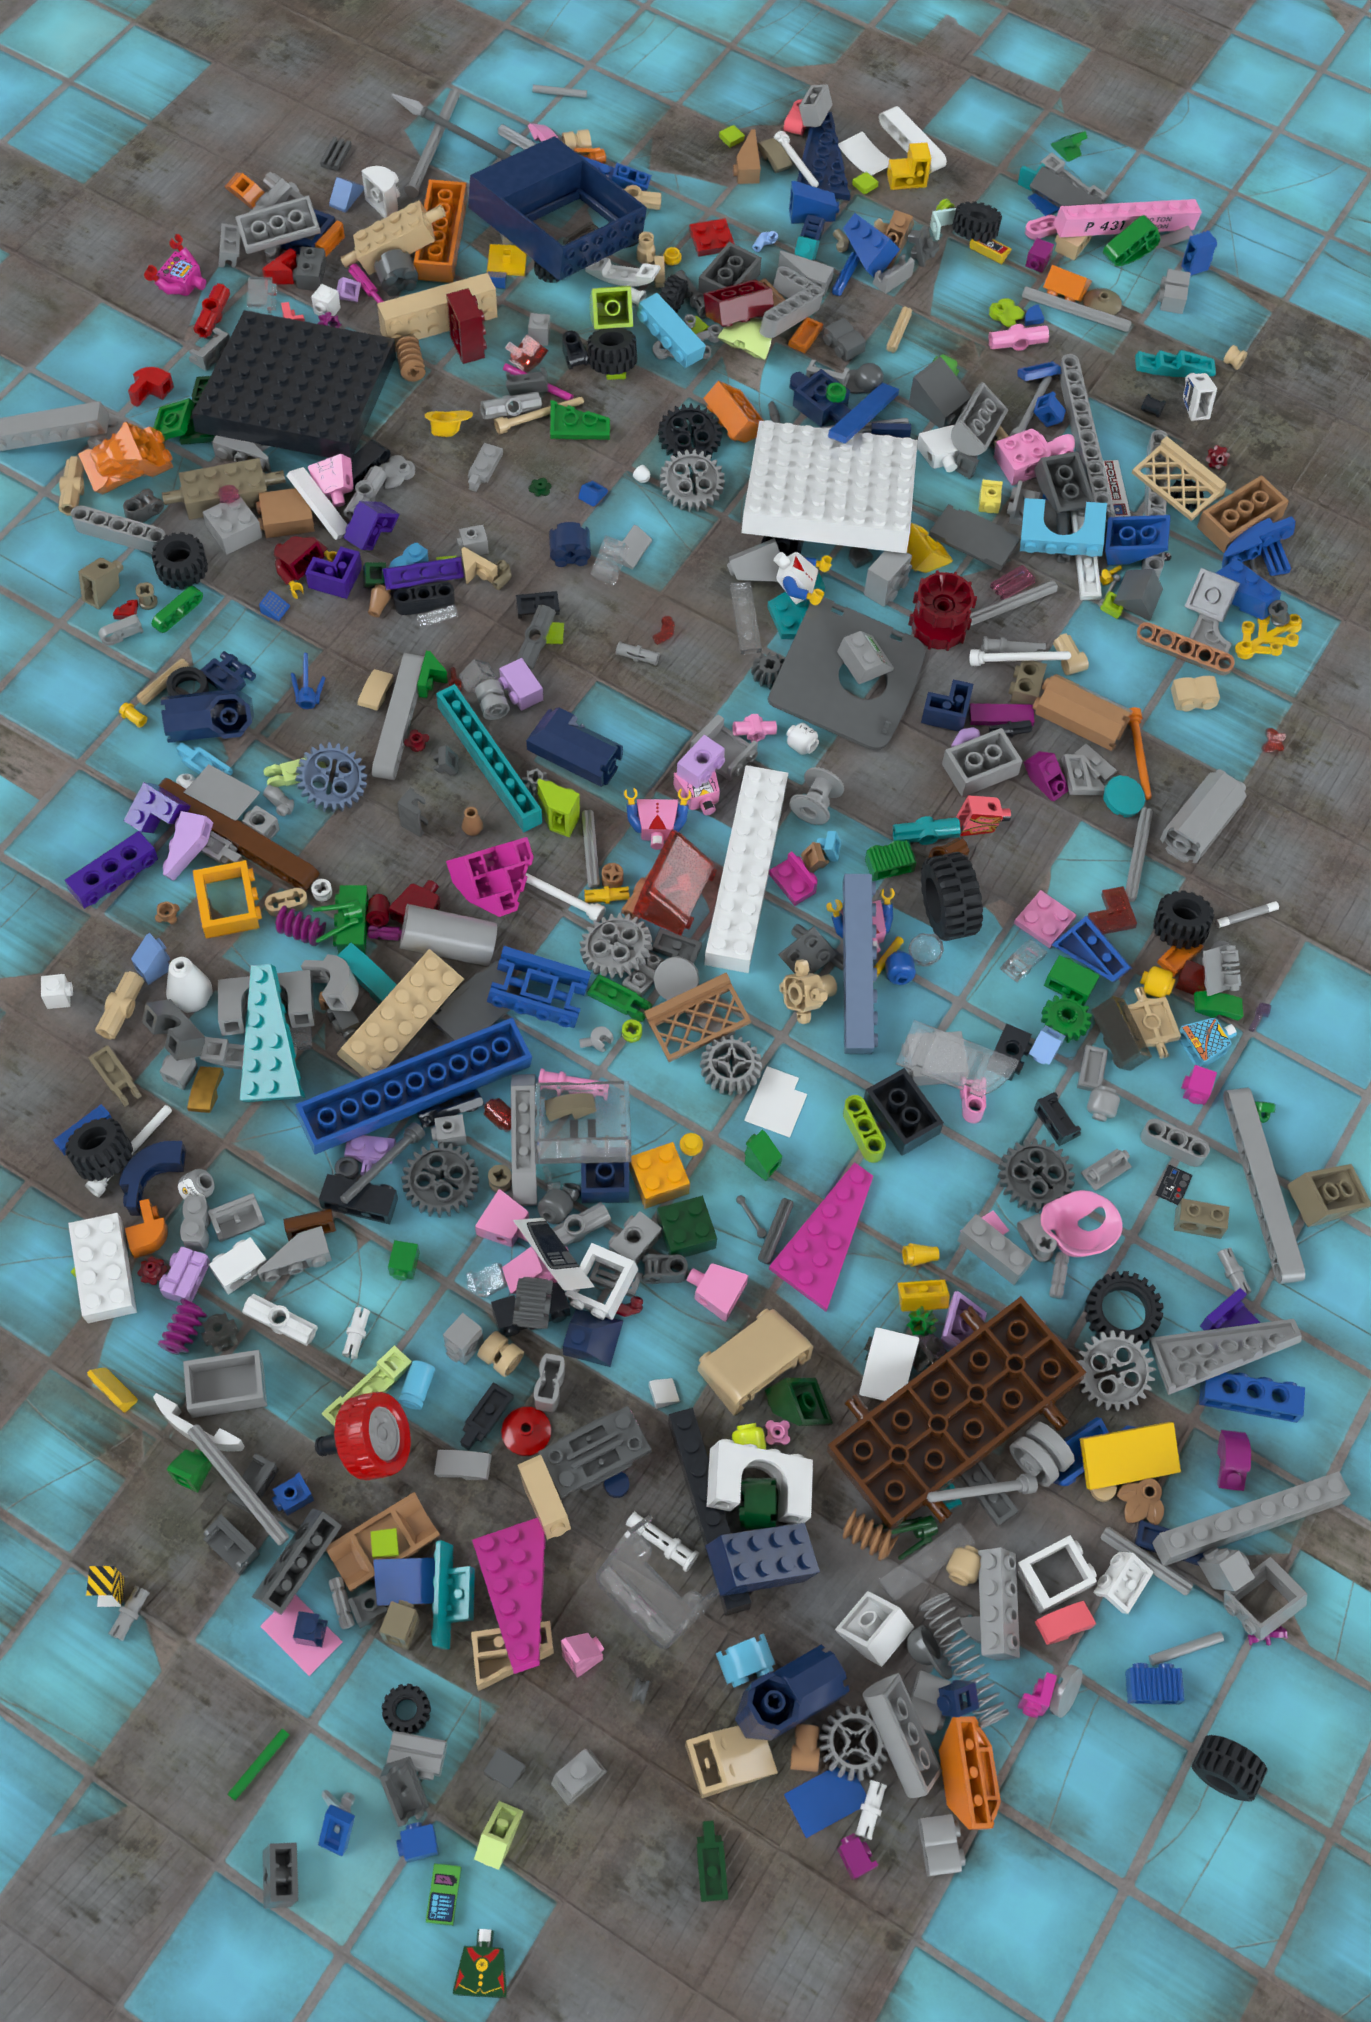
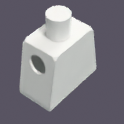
(938, 448)

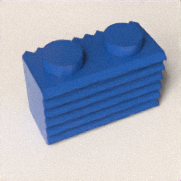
(1199, 253)
(1154, 1685)

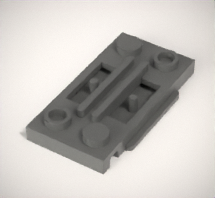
(974, 536)
(468, 1007)
(595, 1452)

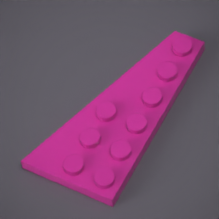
(515, 1580)

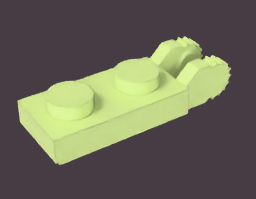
(288, 771)

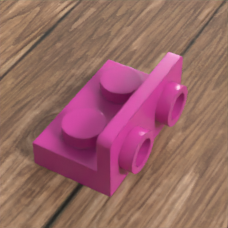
(794, 879)
(1041, 1696)

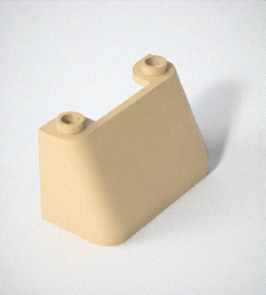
(754, 1359)

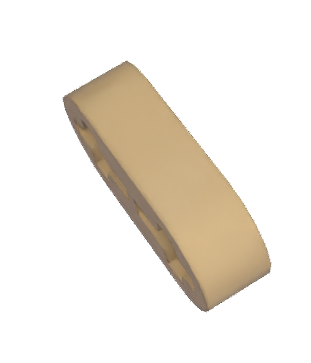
(660, 277)
(286, 898)

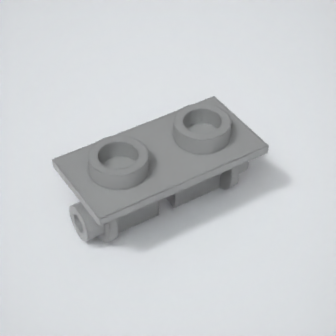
(1107, 1169)

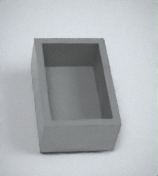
(225, 1383)

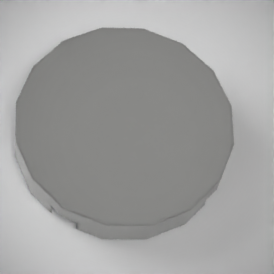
(675, 977)
(1066, 1692)

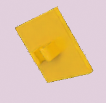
(507, 259)

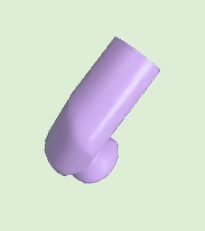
(965, 735)

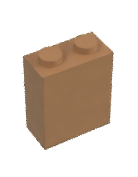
(284, 513)

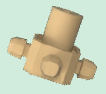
(806, 990)

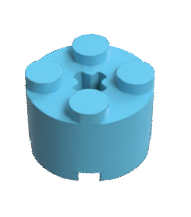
(746, 1659)

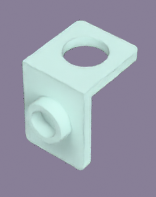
(941, 218)

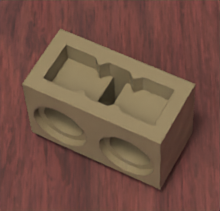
(1028, 682)
(1201, 1218)

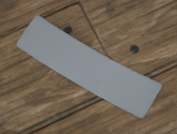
(1175, 237)

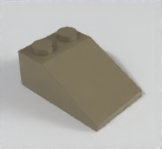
(1328, 1194)

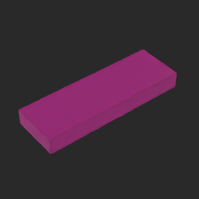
(1000, 713)

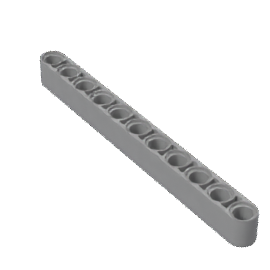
(1084, 431)

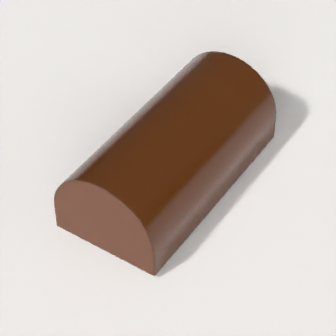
(309, 1221)

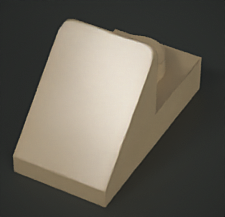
(477, 565)

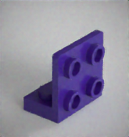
(1230, 1313)

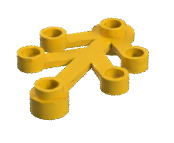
(1247, 648)

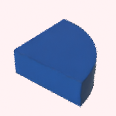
(1034, 316)

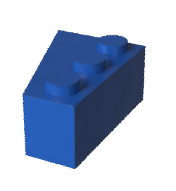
(1253, 592)

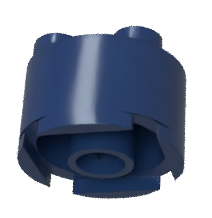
(570, 544)

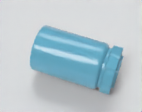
(416, 1385)

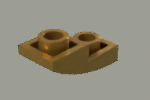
(203, 1091)

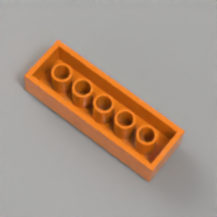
(439, 259)

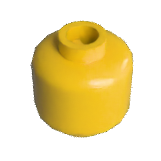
(1157, 982)

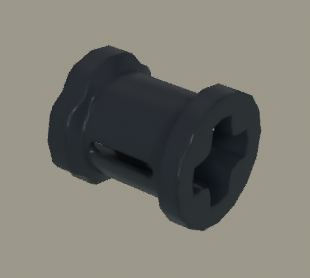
(1153, 405)

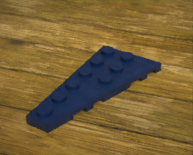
(825, 160)

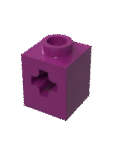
(1039, 255)

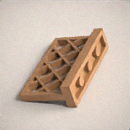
(693, 999)

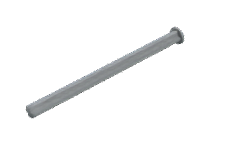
(412, 188)

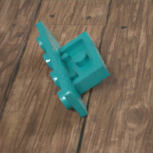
(452, 1595)

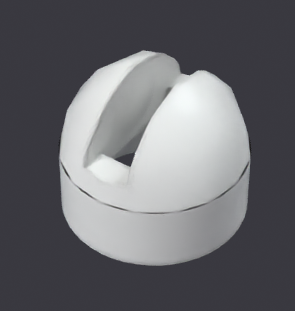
(642, 474)

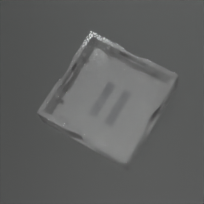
(590, 1139)

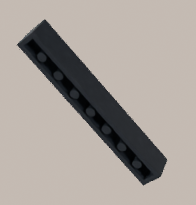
(695, 1469)

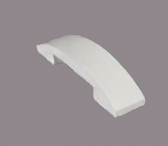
(623, 275)
(171, 1411)

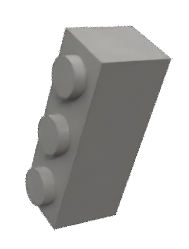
(995, 1249)

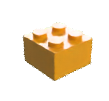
(659, 1175)

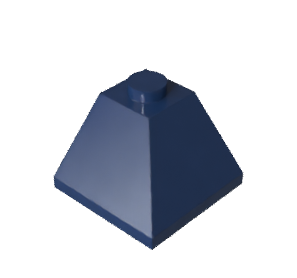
(592, 1338)

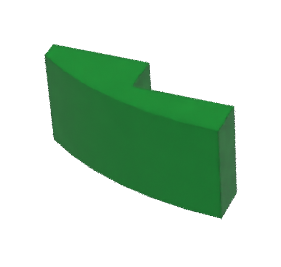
(1219, 1003)

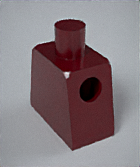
(415, 895)

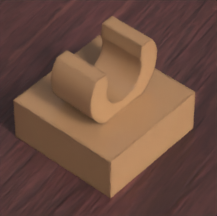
(814, 857)

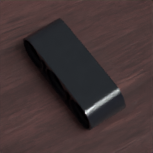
(368, 456)
(423, 598)

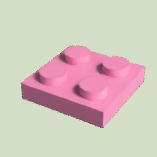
(1045, 919)

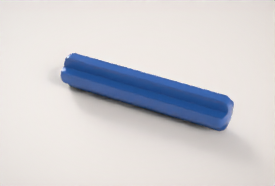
(845, 274)

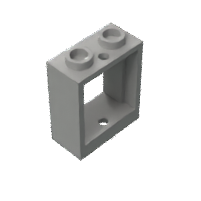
(1283, 1583)

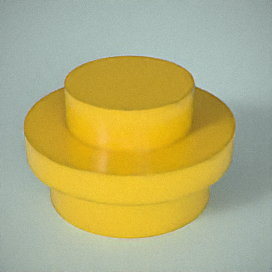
(672, 256)
(691, 1144)

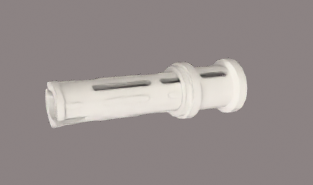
(670, 1551)

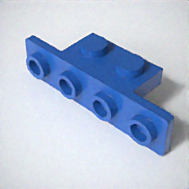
(1093, 1428)

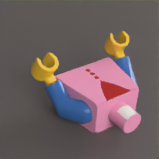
(656, 817)
(882, 920)

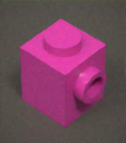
(1198, 1085)

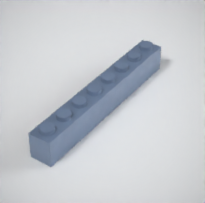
(858, 964)

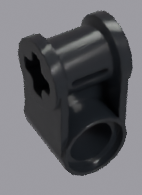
(574, 350)

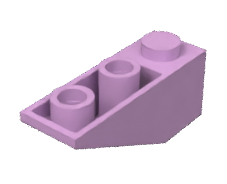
(190, 838)

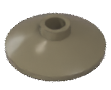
(1103, 300)

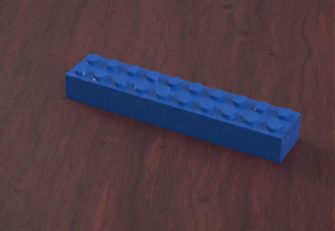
(413, 1085)

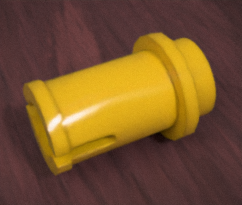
(129, 712)

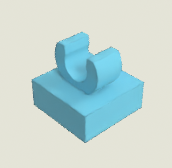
(831, 845)

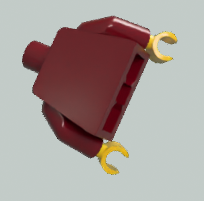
(294, 558)

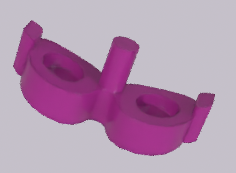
(1280, 1632)

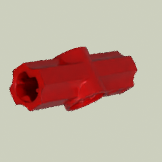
(212, 310)

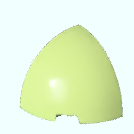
(747, 337)

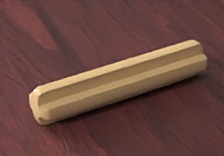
(899, 329)
(159, 684)

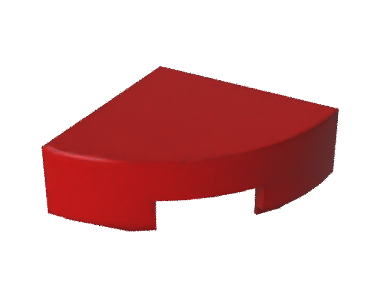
(126, 610)

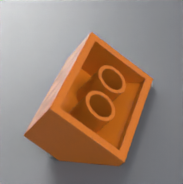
(733, 411)

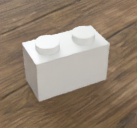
(238, 1265)

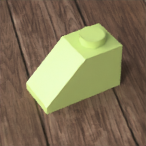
(498, 1835)

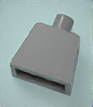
(578, 1776)

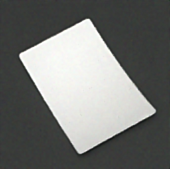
(864, 154)
(888, 1363)

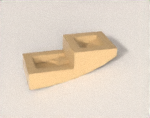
(375, 689)

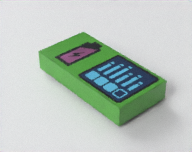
(443, 1894)

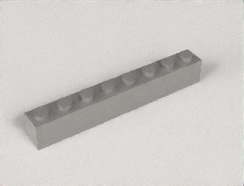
(1251, 1518)

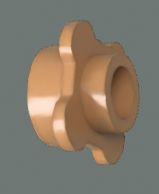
(165, 907)

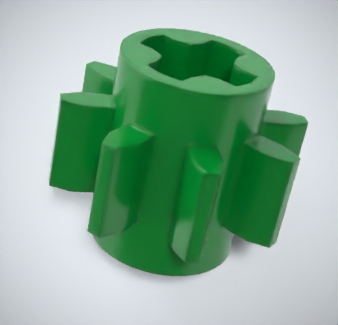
(924, 1316)

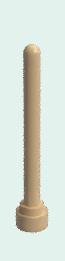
(503, 424)

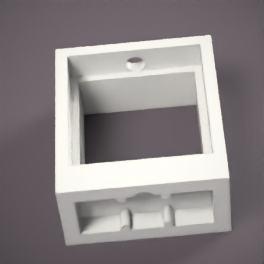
(626, 1266)
(1033, 1585)

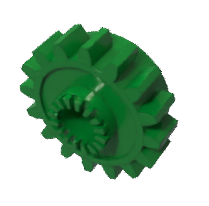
(1077, 1015)

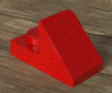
(281, 268)

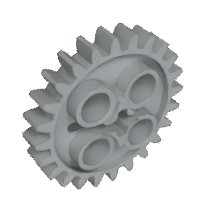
(710, 478)
(616, 945)
(1121, 1392)

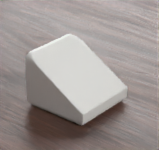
(663, 1392)

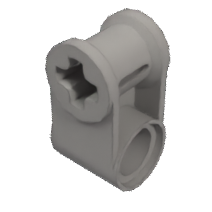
(1035, 1237)

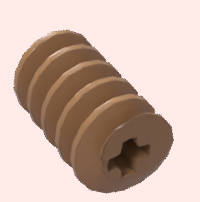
(410, 358)
(869, 1535)

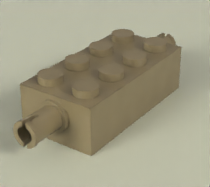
(201, 486)

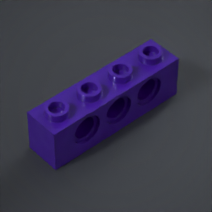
(115, 859)

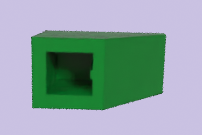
(762, 1155)

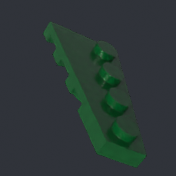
(191, 436)

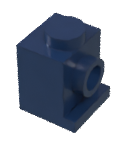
(310, 1629)
(951, 1700)

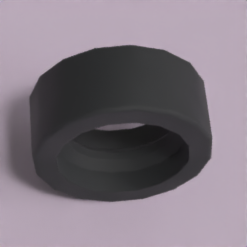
(186, 674)

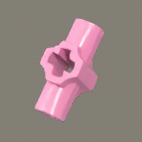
(754, 728)

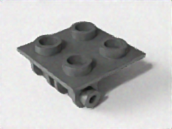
(810, 947)

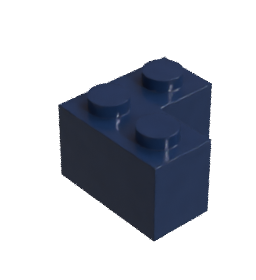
(950, 710)

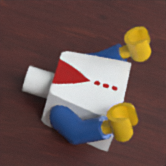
(799, 574)

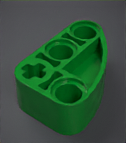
(1133, 242)

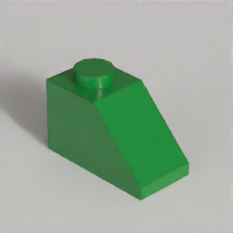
(190, 1469)

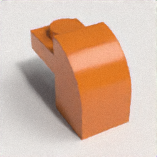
(150, 1235)

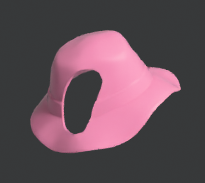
(1063, 1218)

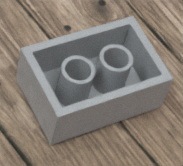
(981, 762)

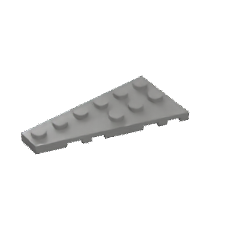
(1208, 1353)

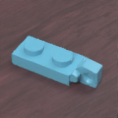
(198, 759)

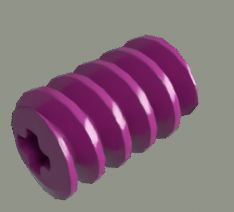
(299, 927)
(183, 1325)

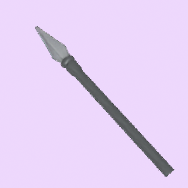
(417, 108)

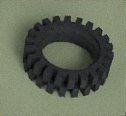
(1133, 1285)

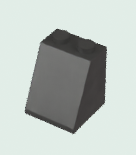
(938, 394)

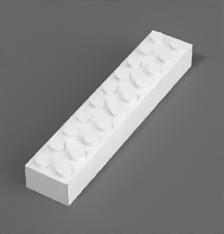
(746, 869)

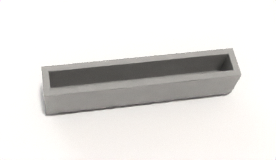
(53, 425)

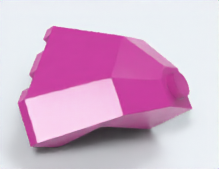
(493, 875)

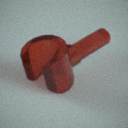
(454, 680)

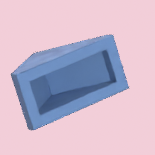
(344, 194)

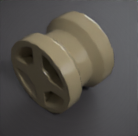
(500, 1183)

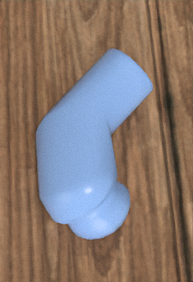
(763, 239)

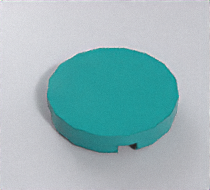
(1124, 796)

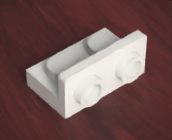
(1123, 1581)

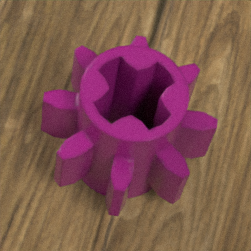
(329, 319)

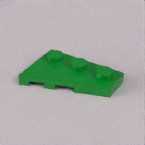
(575, 424)

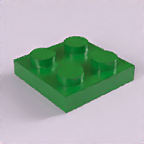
(174, 418)

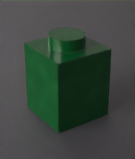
(373, 574)

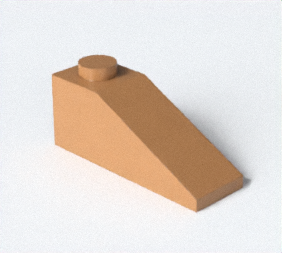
(747, 163)

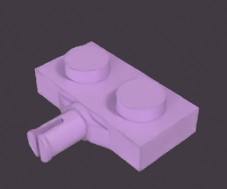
(368, 1150)

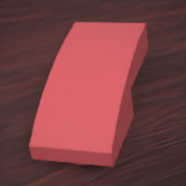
(1065, 1622)

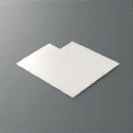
(776, 1102)

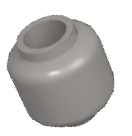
(1103, 1103)

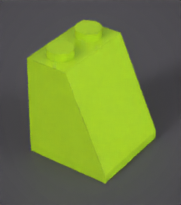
(611, 307)

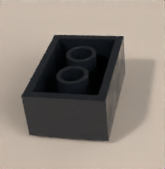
(903, 1111)

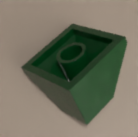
(799, 1402)

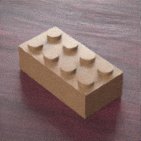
(1240, 511)

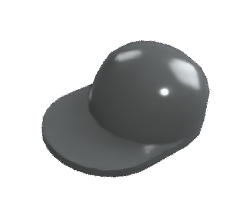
(865, 378)
(925, 1650)

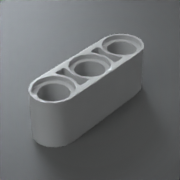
(1186, 1141)

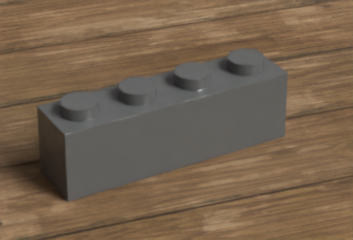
(1061, 190)

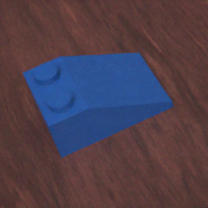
(1136, 538)

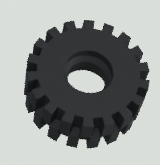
(977, 221)

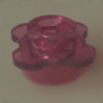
(228, 494)

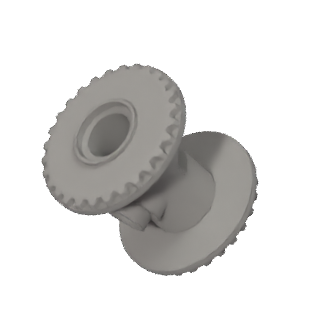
(814, 805)

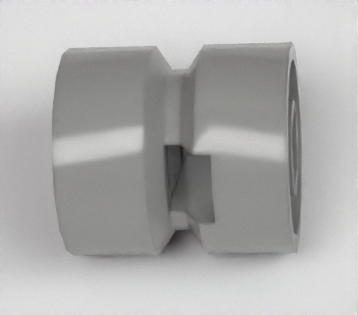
(492, 699)

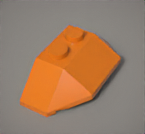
(969, 1774)

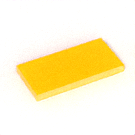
(1130, 1455)

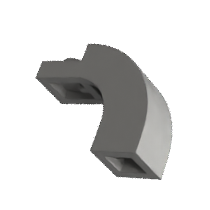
(342, 985)

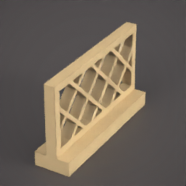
(1193, 470)

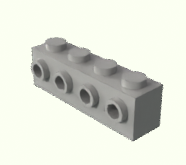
(998, 1604)

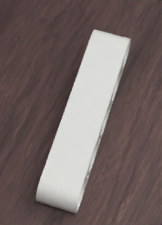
(905, 131)

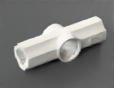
(267, 1312)

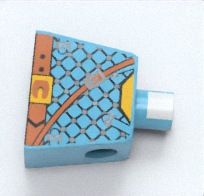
(1206, 1041)

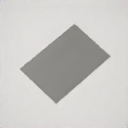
(222, 792)

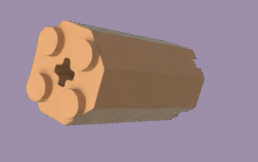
(1082, 711)

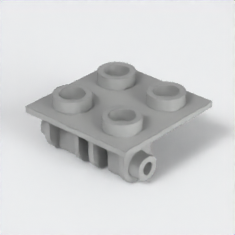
(1218, 969)

